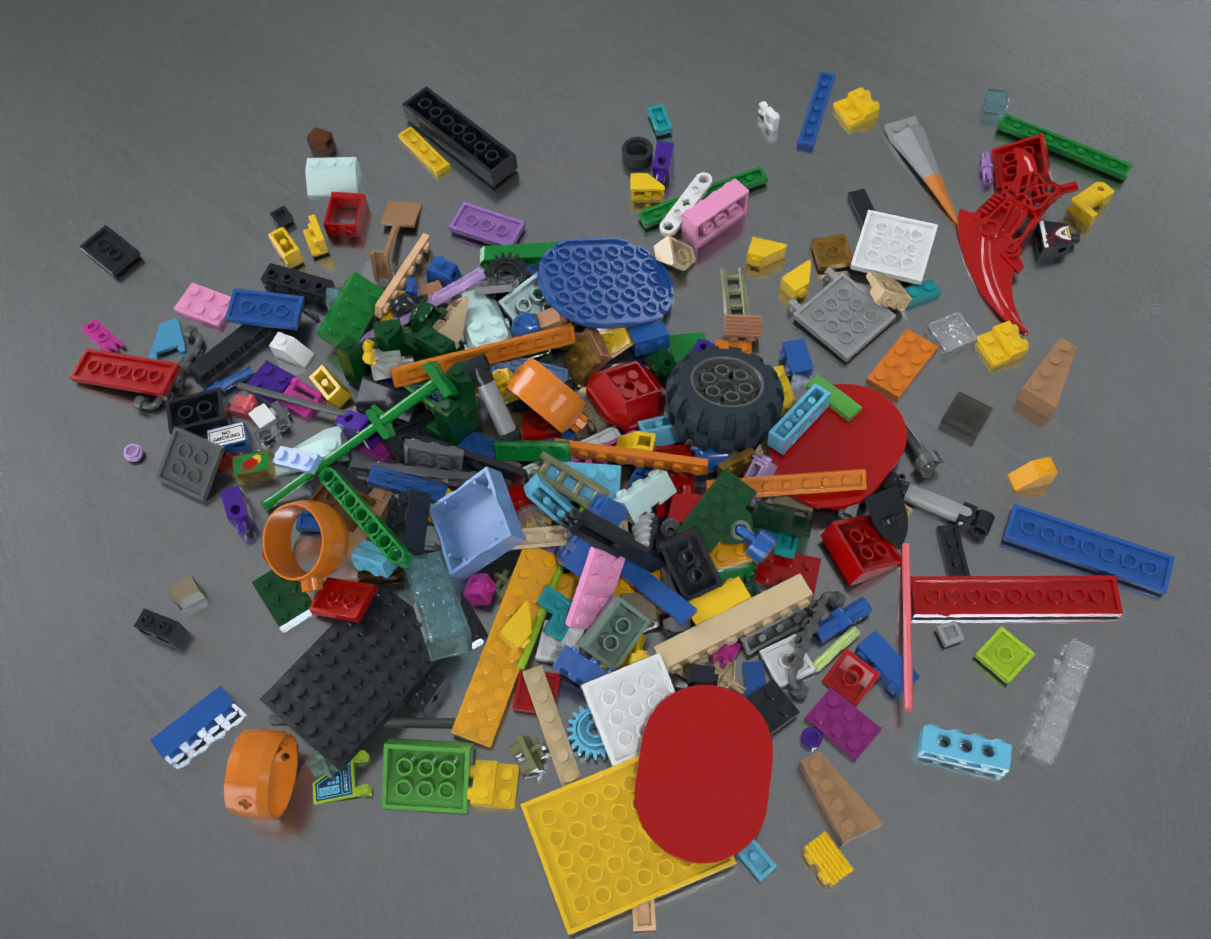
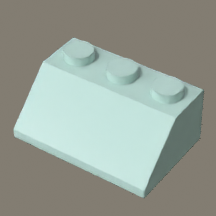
(332, 175)

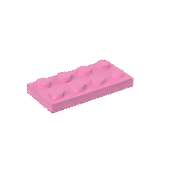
(594, 587)

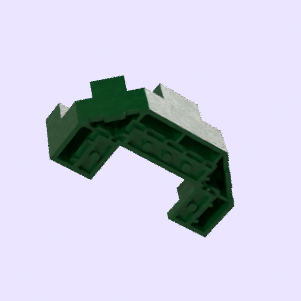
(454, 416)

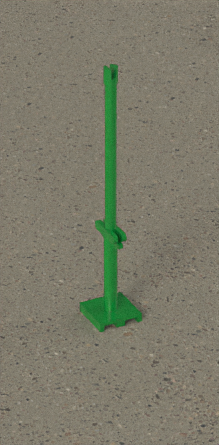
(380, 422)

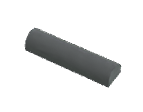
(777, 630)

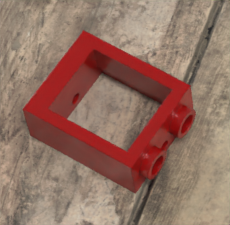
(339, 200)

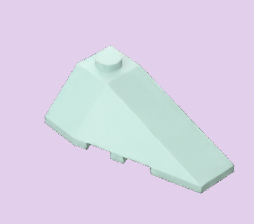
(320, 444)

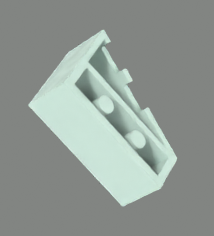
(645, 494)

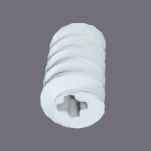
(643, 529)

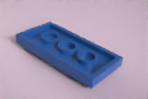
(265, 309)

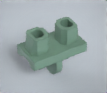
(320, 765)

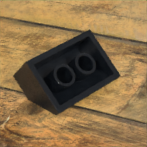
(384, 397)

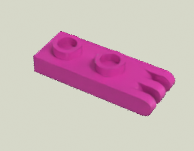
(102, 336)

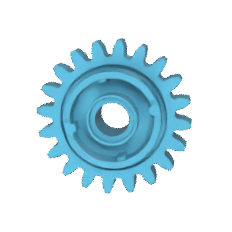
(582, 736)

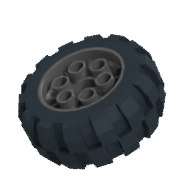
(723, 399)

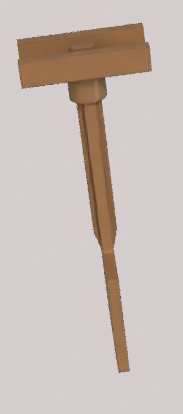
(397, 215)

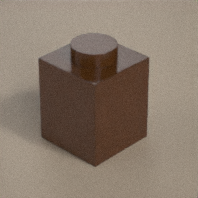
(321, 140)

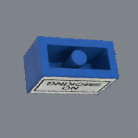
(232, 437)

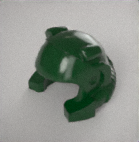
(425, 314)

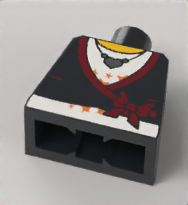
(1054, 238)

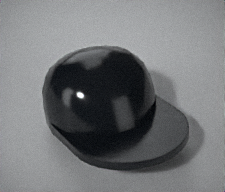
(405, 303)

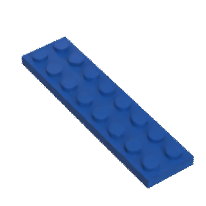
(1089, 549)

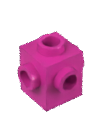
(479, 589)

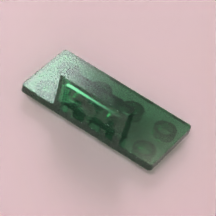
(779, 519)

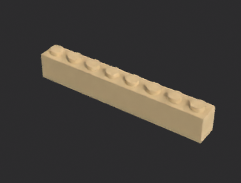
(734, 623)

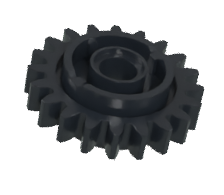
(507, 265)

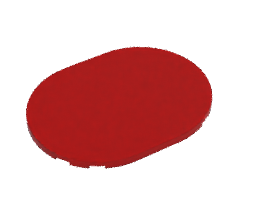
(868, 442)
(704, 774)

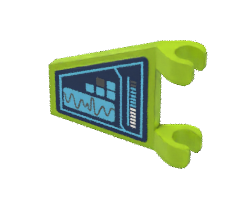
(342, 784)

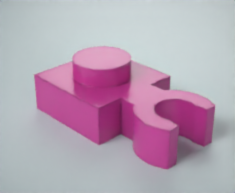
(726, 654)

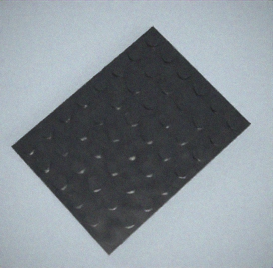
(354, 678)

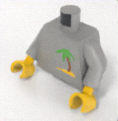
(382, 361)

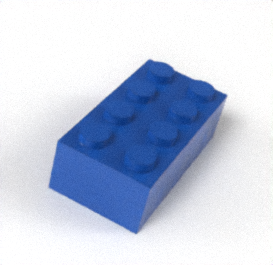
(575, 551)

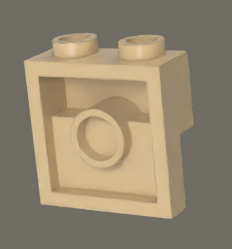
(888, 291)

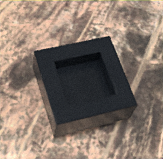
(281, 216)

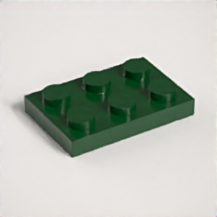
(282, 598)

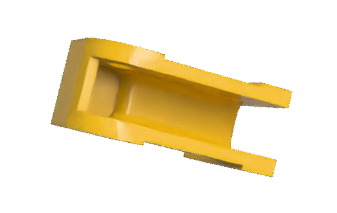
(1087, 200)

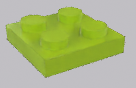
(1004, 655)

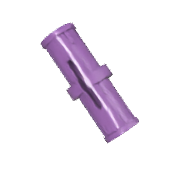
(987, 168)

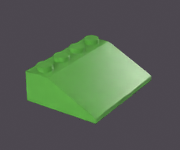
(426, 775)

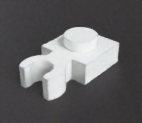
(771, 117)

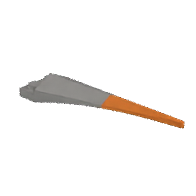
(913, 144)

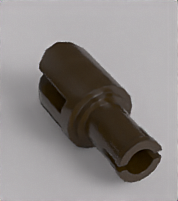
(394, 578)

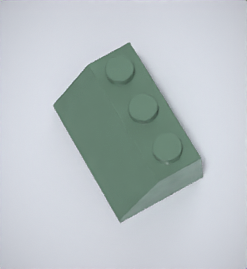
(614, 632)

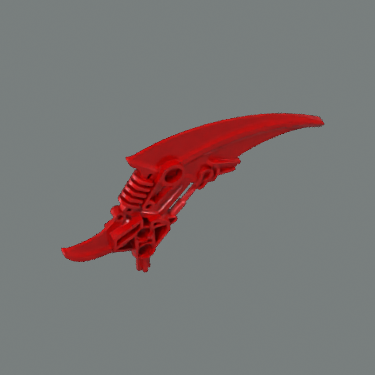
(989, 233)

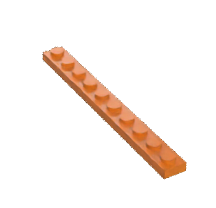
(495, 352)

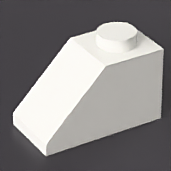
(291, 350)

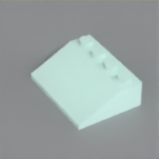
(524, 299)

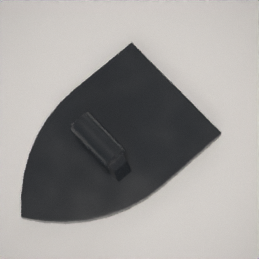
(889, 514)

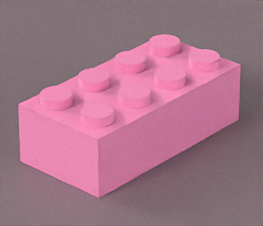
(714, 213)

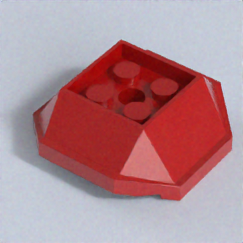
(626, 395)

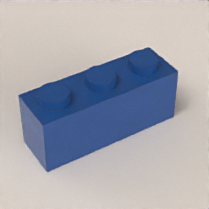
(886, 661)

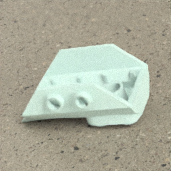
(484, 321)

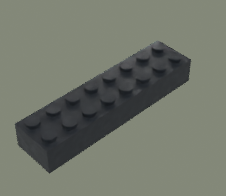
(460, 136)

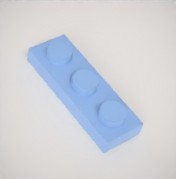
(297, 460)

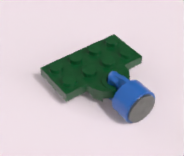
(724, 518)

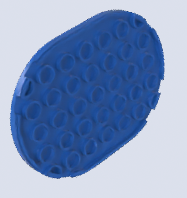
(605, 283)

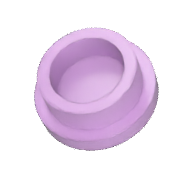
(133, 452)

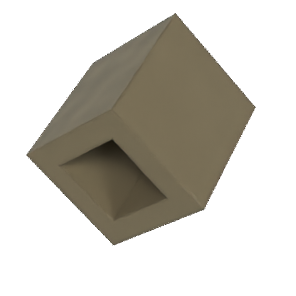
(186, 592)

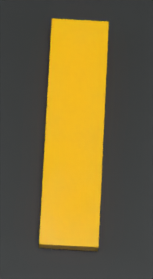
(424, 151)

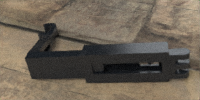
(615, 539)

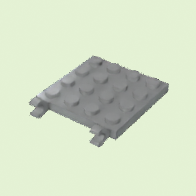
(842, 315)

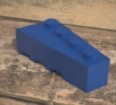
(577, 667)

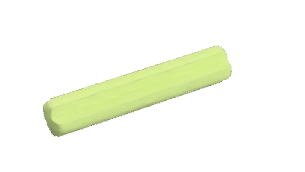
(835, 648)

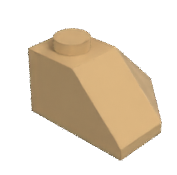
(674, 253)

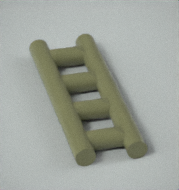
(742, 291)
(565, 471)

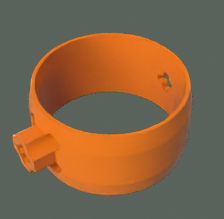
(548, 396)
(278, 543)
(261, 774)

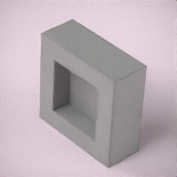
(949, 633)

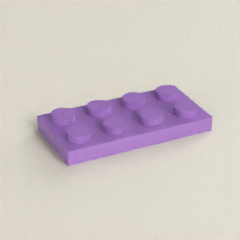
(486, 225)

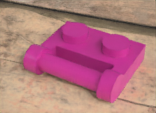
(301, 411)

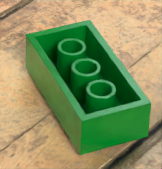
(350, 310)

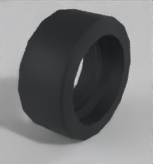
(637, 143)

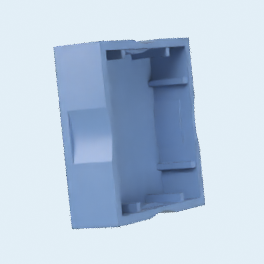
(476, 523)

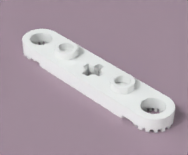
(691, 195)

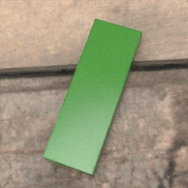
(838, 400)

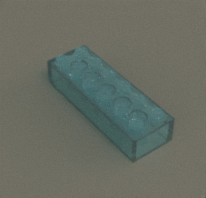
(437, 606)

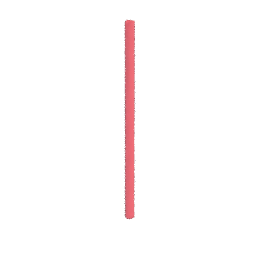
(907, 628)

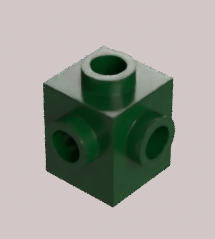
(660, 362)

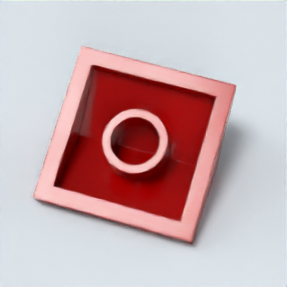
(851, 677)

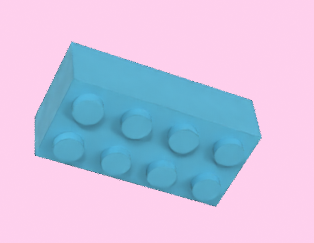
(605, 475)

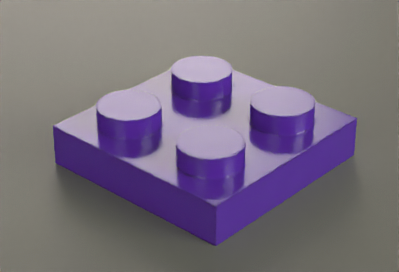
(271, 378)

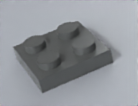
(494, 285)

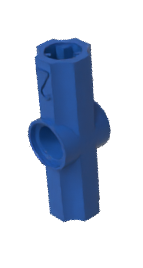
(842, 619)

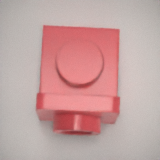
(243, 405)

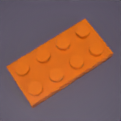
(902, 364)

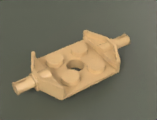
(725, 678)

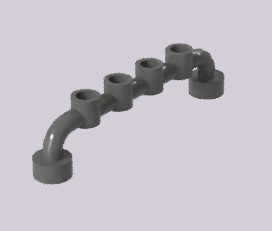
(194, 351)
(836, 600)

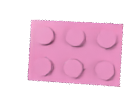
(203, 305)

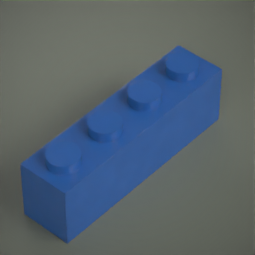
(195, 725)

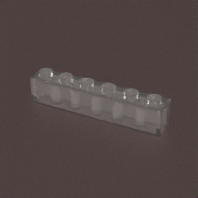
(1060, 702)

